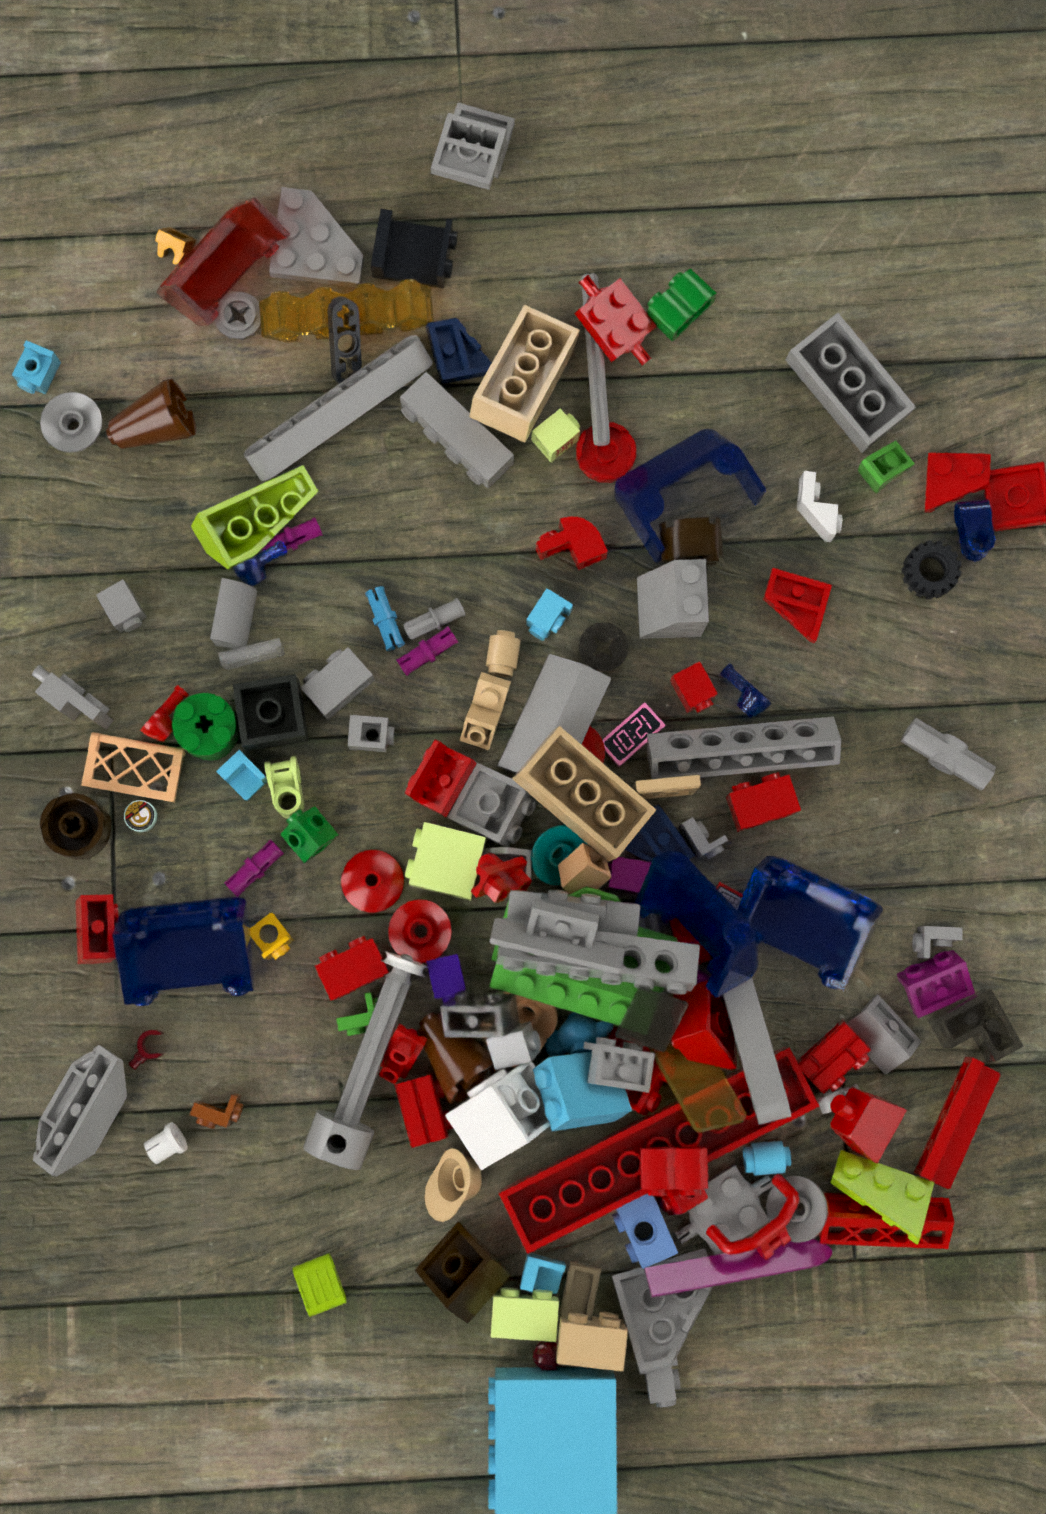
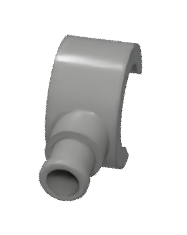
(825, 1101)

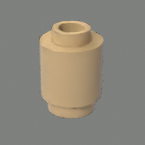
(503, 654)

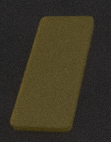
(700, 1090)

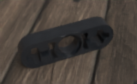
(351, 319)

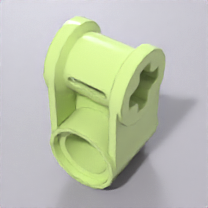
(283, 781)

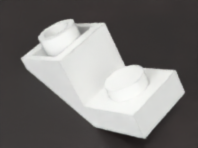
(821, 516)

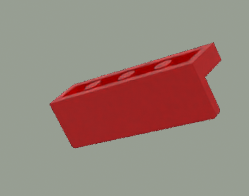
(957, 1122)

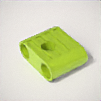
(319, 1285)

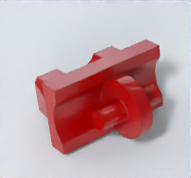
(500, 877)
(401, 1053)

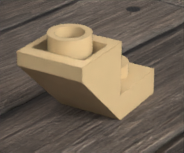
(485, 711)

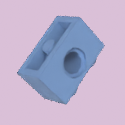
(659, 1242)

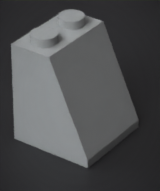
(673, 600)

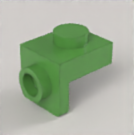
(356, 1023)

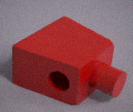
(865, 1122)

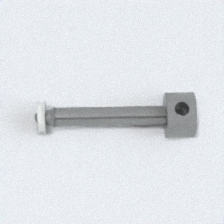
(363, 1074)

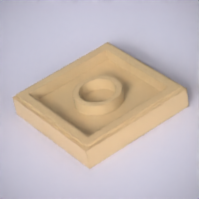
(667, 787)

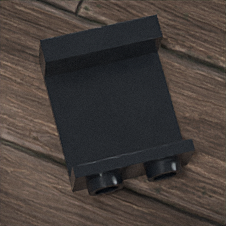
(412, 251)

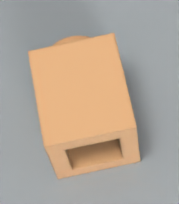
(583, 869)

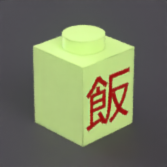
(556, 434)

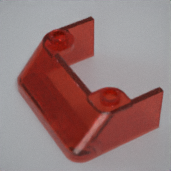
(221, 260)

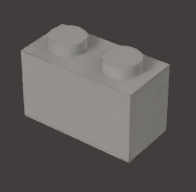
(337, 682)

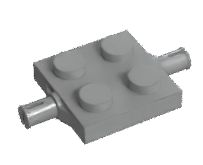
(730, 1206)

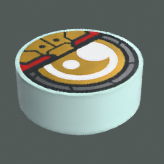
(140, 816)

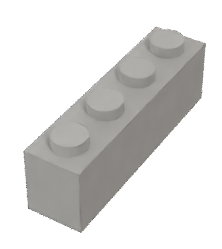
(452, 427)

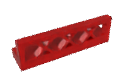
(854, 1217)

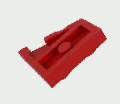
(954, 476)
(798, 601)

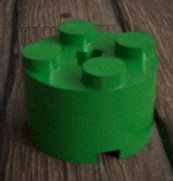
(193, 714)

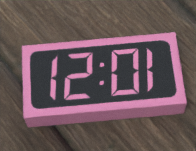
(632, 734)

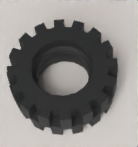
(944, 556)

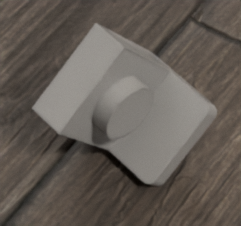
(697, 836)
(940, 935)

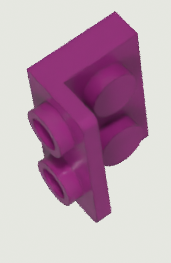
(936, 982)

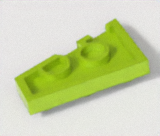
(892, 1193)

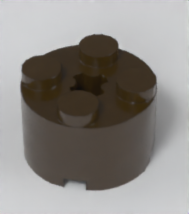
(692, 540)
(61, 837)

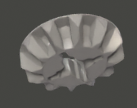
(241, 303)

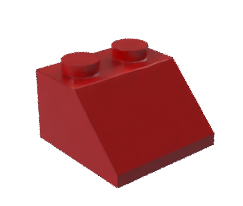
(705, 1030)

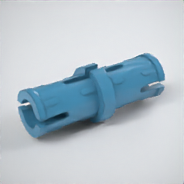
(385, 618)

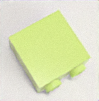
(445, 860)

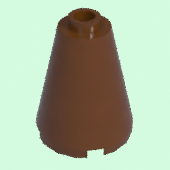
(153, 418)
(457, 1061)

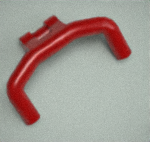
(768, 1237)

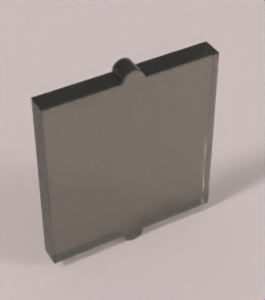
(651, 1019)

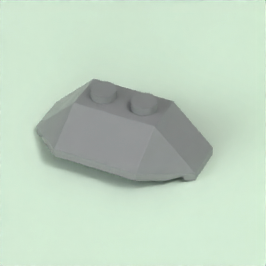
(80, 1111)

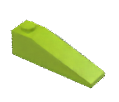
(248, 521)

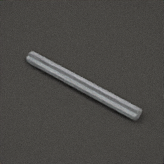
(597, 383)

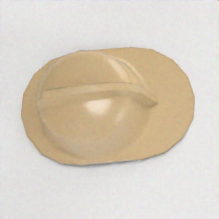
(451, 1184)

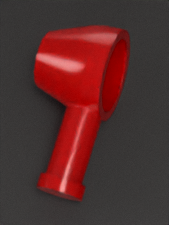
(160, 724)

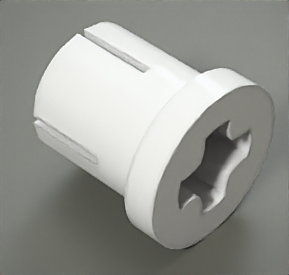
(166, 1143)

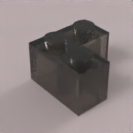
(979, 1018)

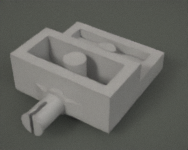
(68, 698)

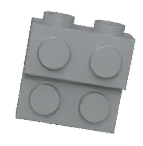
(493, 806)

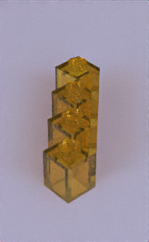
(404, 306)

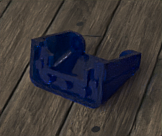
(682, 892)
(809, 918)
(183, 948)

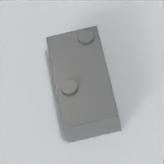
(850, 382)

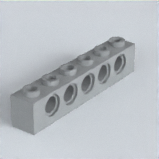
(744, 748)
(679, 956)

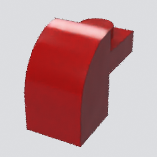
(579, 537)

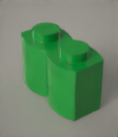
(680, 304)

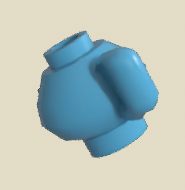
(574, 1033)

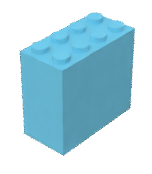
(552, 1441)

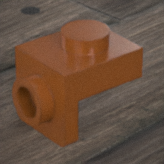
(210, 1115)

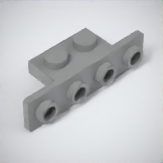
(613, 918)
(559, 935)

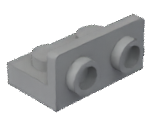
(618, 1066)

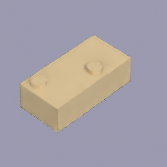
(524, 373)
(584, 794)

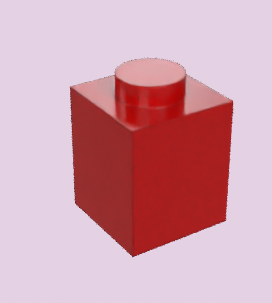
(694, 688)

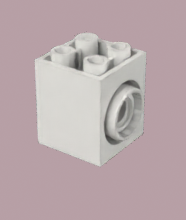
(500, 1115)

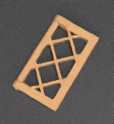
(144, 790)

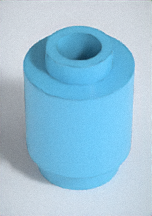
(766, 1158)

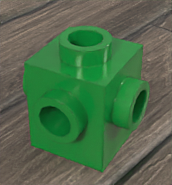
(308, 833)

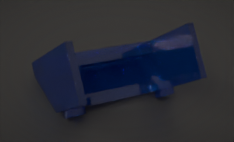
(640, 488)

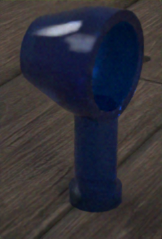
(253, 570)
(750, 700)

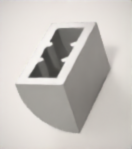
(233, 614)

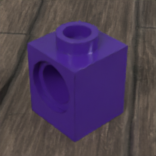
(446, 977)

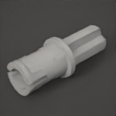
(434, 619)

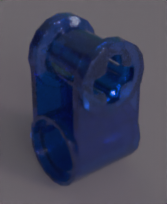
(974, 523)

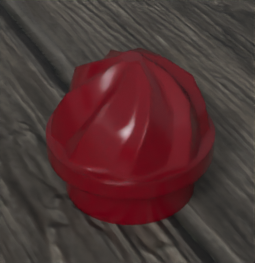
(545, 1355)

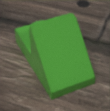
(884, 466)

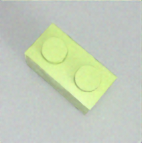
(524, 1315)

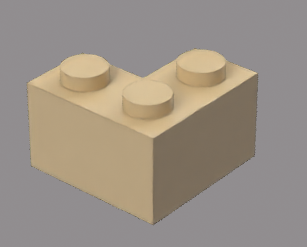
(593, 1342)

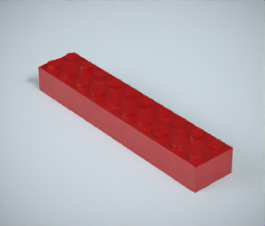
(608, 1170)

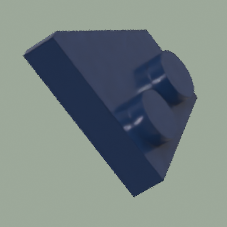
(456, 352)
(658, 837)

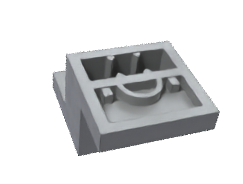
(472, 146)

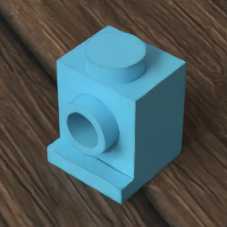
(42, 376)
(548, 615)

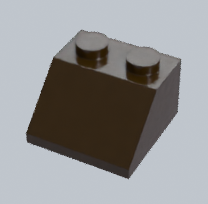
(462, 1272)

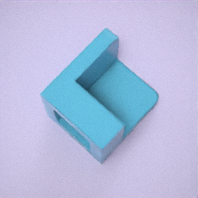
(242, 775)
(542, 1273)

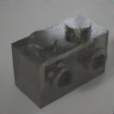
(480, 1014)

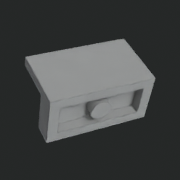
(885, 1034)

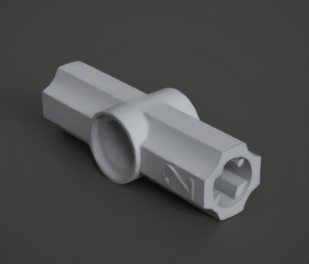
(948, 754)

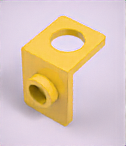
(279, 946)

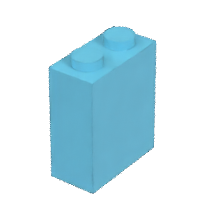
(571, 1100)

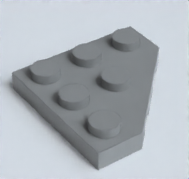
(316, 244)
(658, 1323)

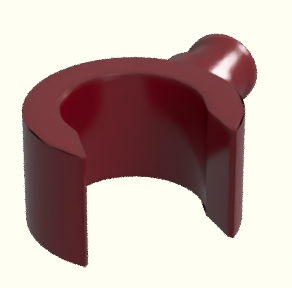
(142, 1054)

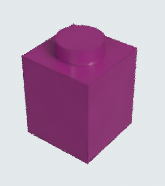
(627, 874)

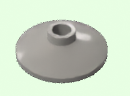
(62, 412)
(801, 1226)

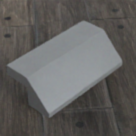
(563, 697)

